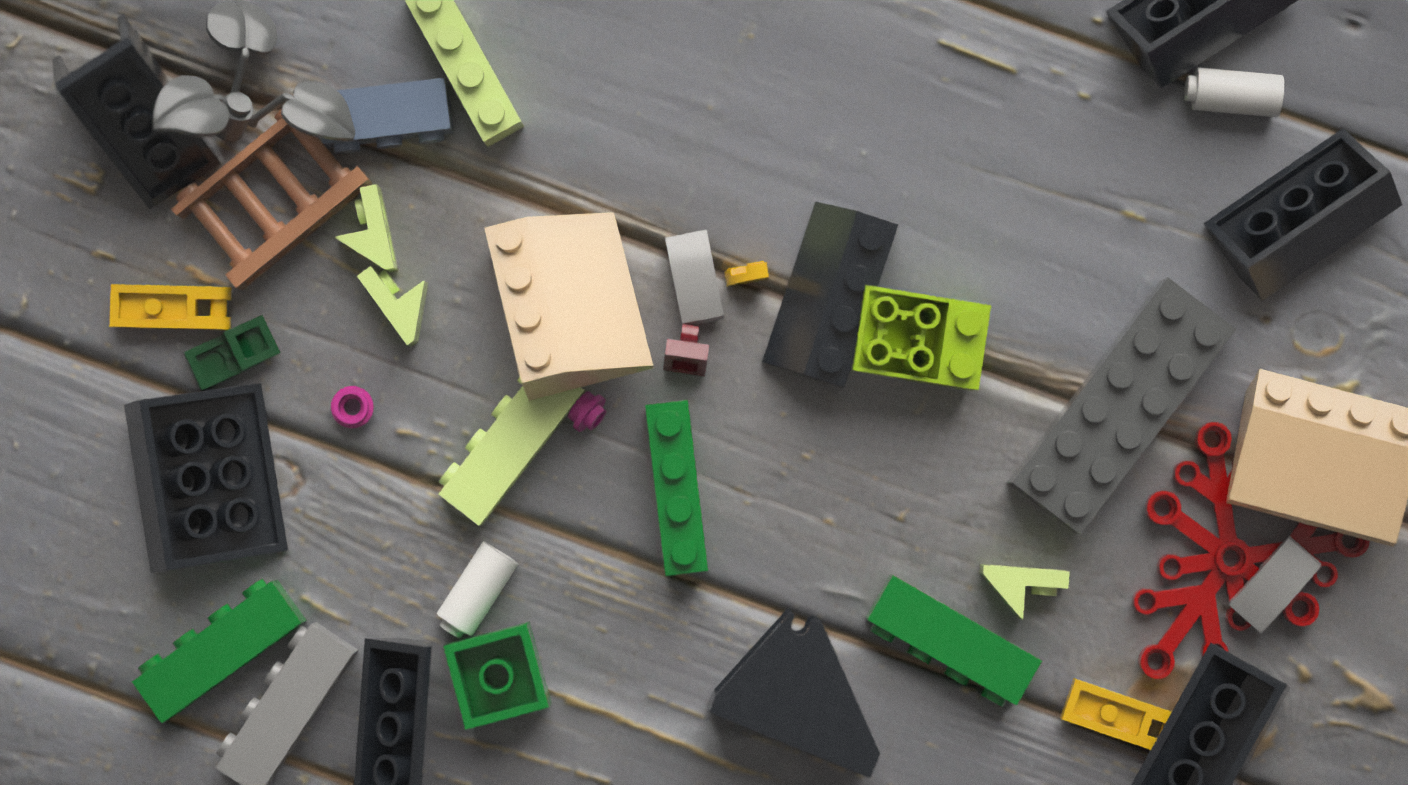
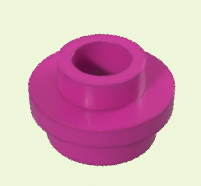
(339, 402)
(587, 411)

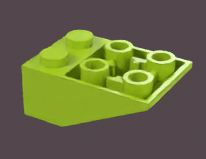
(921, 338)

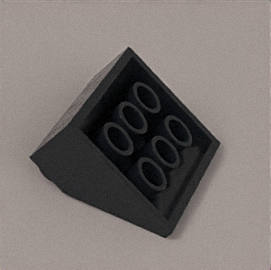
(205, 477)

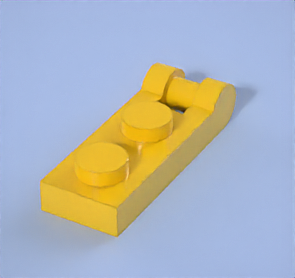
(168, 307)
(1112, 713)

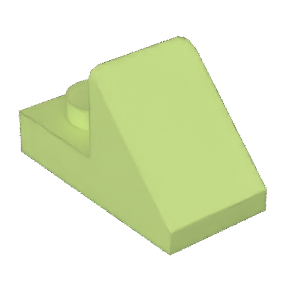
(376, 241)
(403, 313)
(1011, 581)

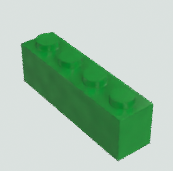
(676, 487)
(953, 640)
(218, 650)

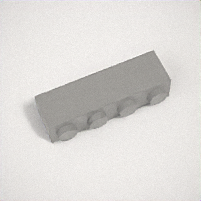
(286, 707)

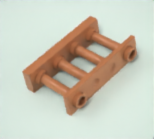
(279, 237)

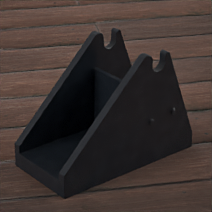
(116, 104)
(798, 695)

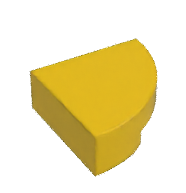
(747, 274)

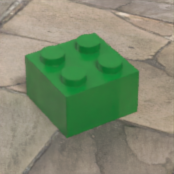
(497, 675)

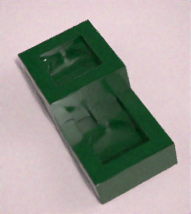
(231, 353)

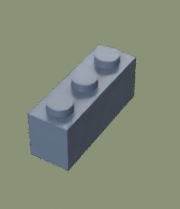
(396, 113)

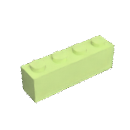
(466, 68)
(504, 451)

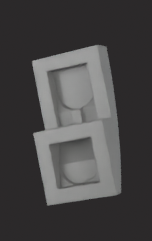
(694, 278)
(1275, 584)

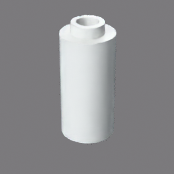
(1235, 92)
(476, 590)

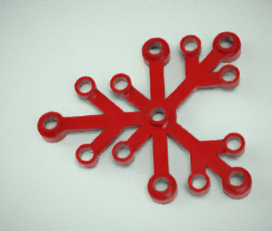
(1201, 598)

